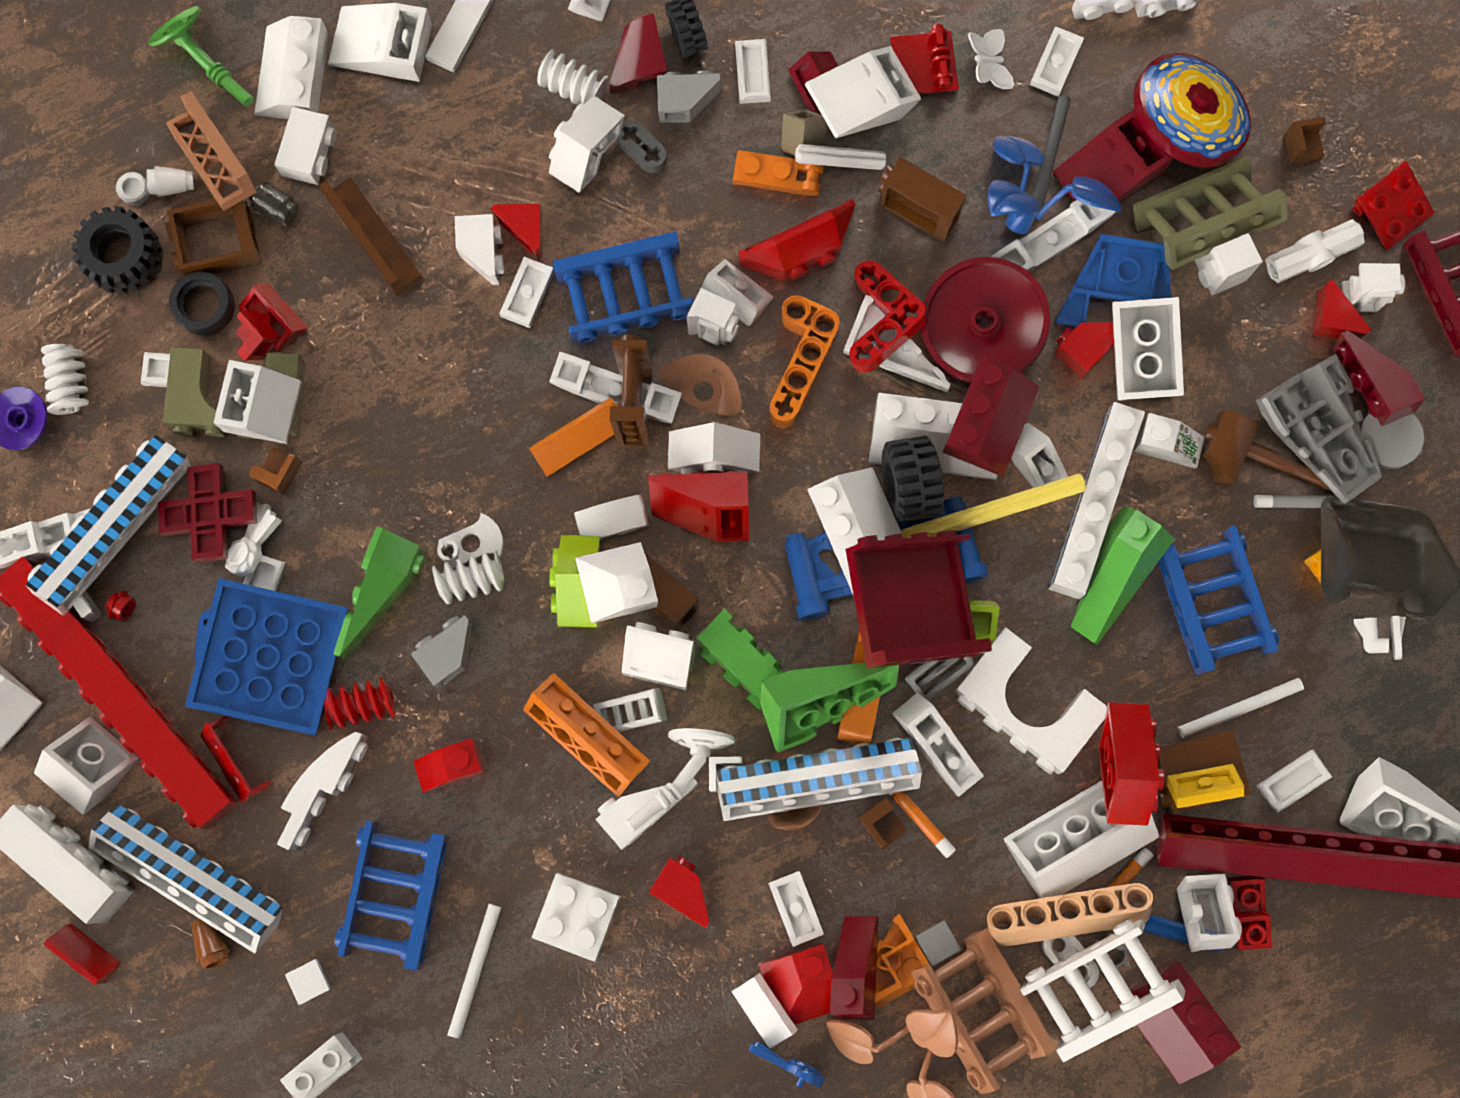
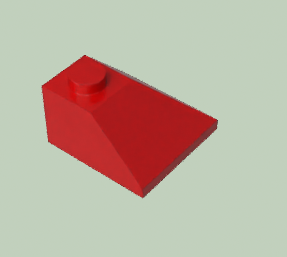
(801, 982)

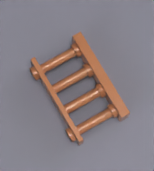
(1014, 1009)

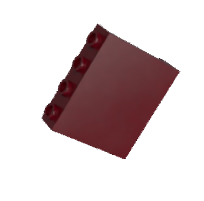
(912, 599)

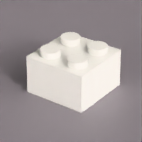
(576, 917)

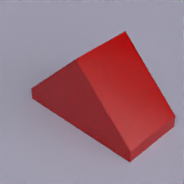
(523, 223)
(1336, 314)

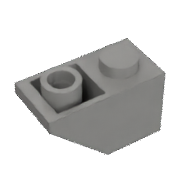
(685, 95)
(446, 653)

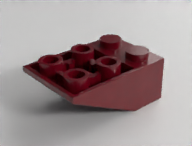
(1118, 157)

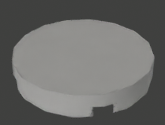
(1395, 442)

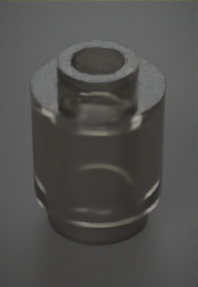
(273, 204)

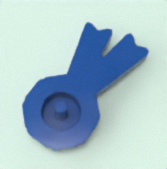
(798, 1068)

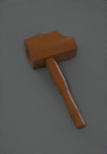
(1232, 441)

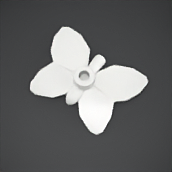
(987, 63)

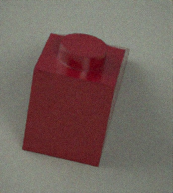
(855, 969)

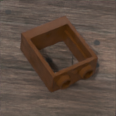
(921, 198)
(208, 211)
(675, 601)

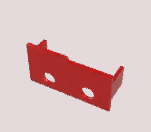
(226, 763)

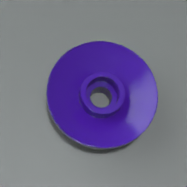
(14, 405)

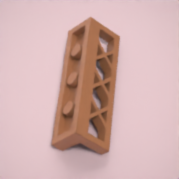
(217, 145)

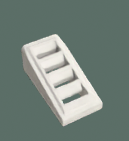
(657, 705)

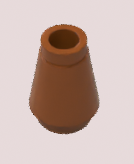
(209, 945)

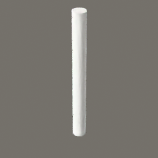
(1240, 708)
(474, 971)

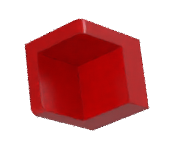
(256, 335)

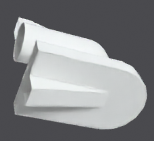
(1368, 630)

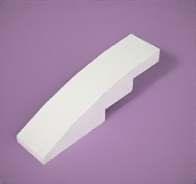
(34, 539)

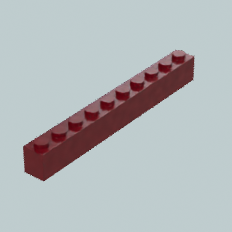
(1309, 855)

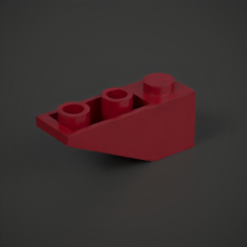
(1383, 383)

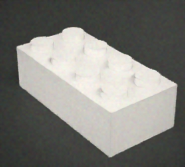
(62, 863)

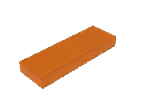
(574, 438)

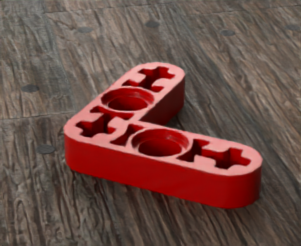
(895, 311)

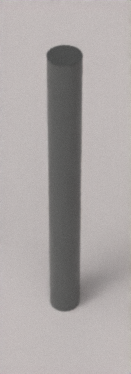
(1051, 149)

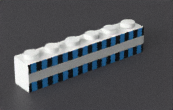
(1097, 501)
(108, 524)
(818, 778)
(185, 877)

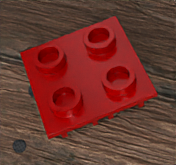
(928, 59)
(1394, 205)

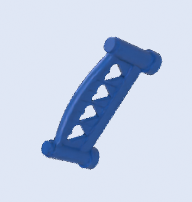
(818, 583)

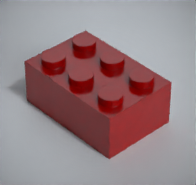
(1129, 764)

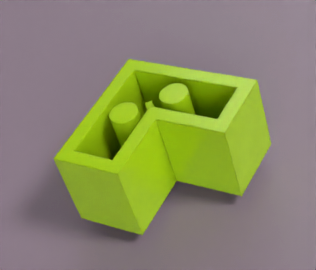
(564, 575)

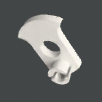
(488, 534)

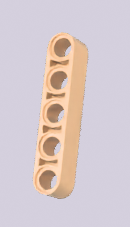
(1057, 926)

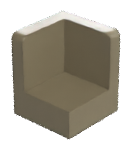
(802, 128)

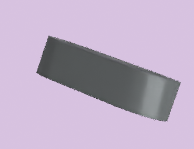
(646, 141)

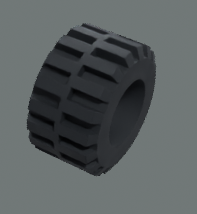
(100, 233)
(913, 478)

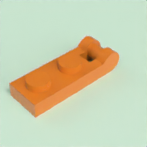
(776, 173)

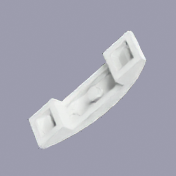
(1055, 236)
(600, 384)

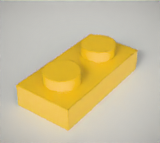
(1205, 786)

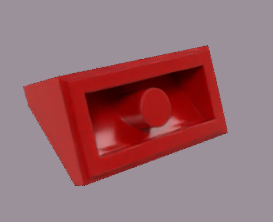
(275, 312)
(82, 954)

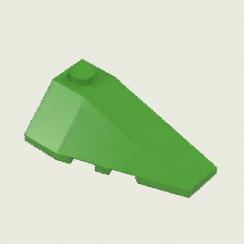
(1125, 560)
(388, 571)

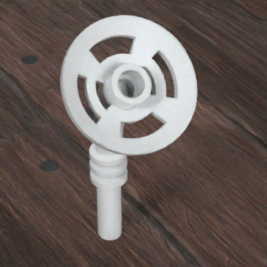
(700, 743)

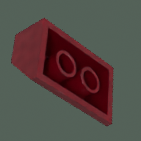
(991, 416)
(1189, 1034)

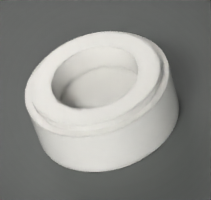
(132, 188)

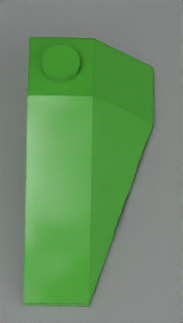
(810, 697)

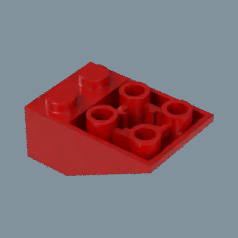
(703, 503)

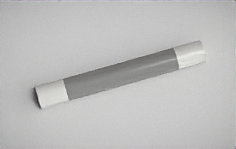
(1288, 501)

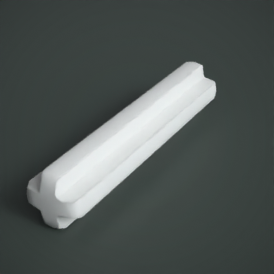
(840, 157)

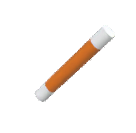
(923, 823)
(1130, 871)

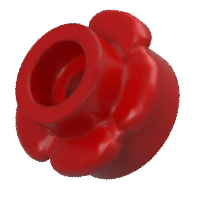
(120, 606)

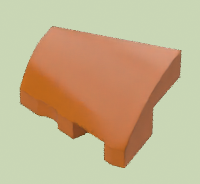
(896, 959)

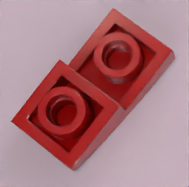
(1250, 908)

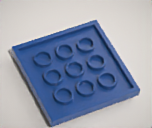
(266, 657)

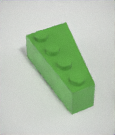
(738, 655)

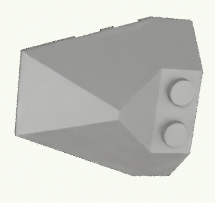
(1322, 427)

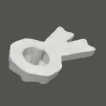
(246, 552)

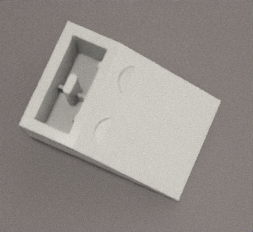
(382, 39)
(864, 92)
(658, 656)

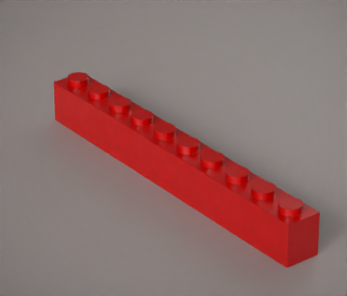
(120, 700)

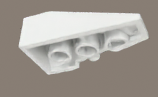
(1399, 806)

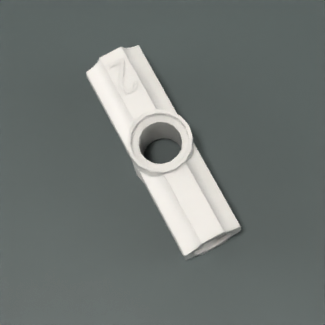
(1315, 251)

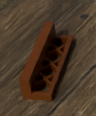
(372, 235)

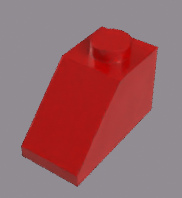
(1085, 346)
(449, 765)
(682, 890)

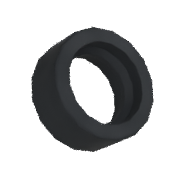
(191, 282)

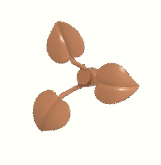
(929, 1030)

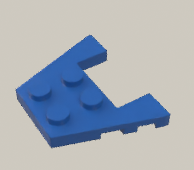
(1118, 272)

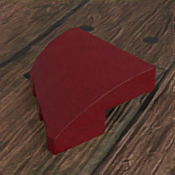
(639, 55)

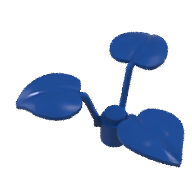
(1022, 208)

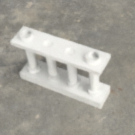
(1103, 1024)

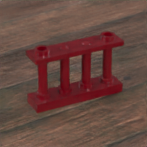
(1436, 281)

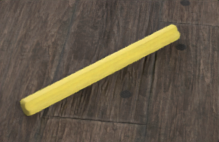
(1001, 507)

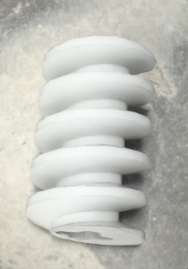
(569, 81)
(63, 379)
(469, 578)

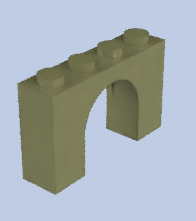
(187, 398)

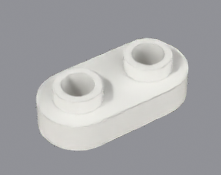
(1071, 947)

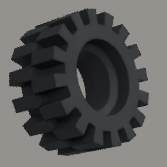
(686, 27)

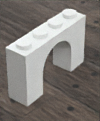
(1052, 745)

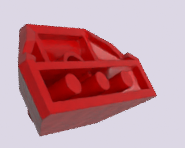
(801, 246)

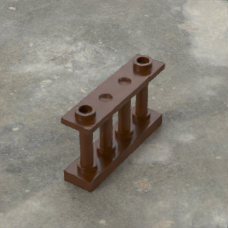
(629, 418)

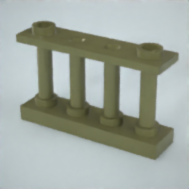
(1198, 240)

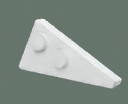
(905, 360)

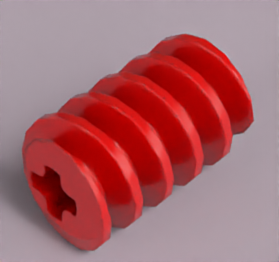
(359, 704)

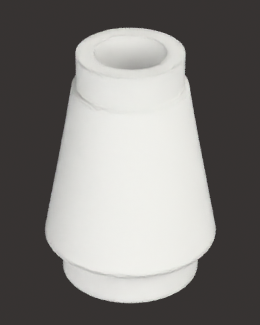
(169, 181)

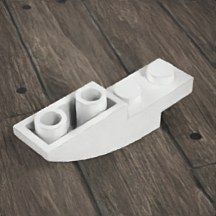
(1153, 8)
(326, 774)

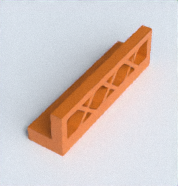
(586, 733)

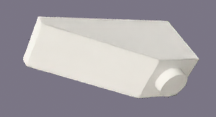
(938, 743)
(615, 814)

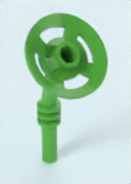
(179, 32)

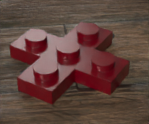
(207, 513)

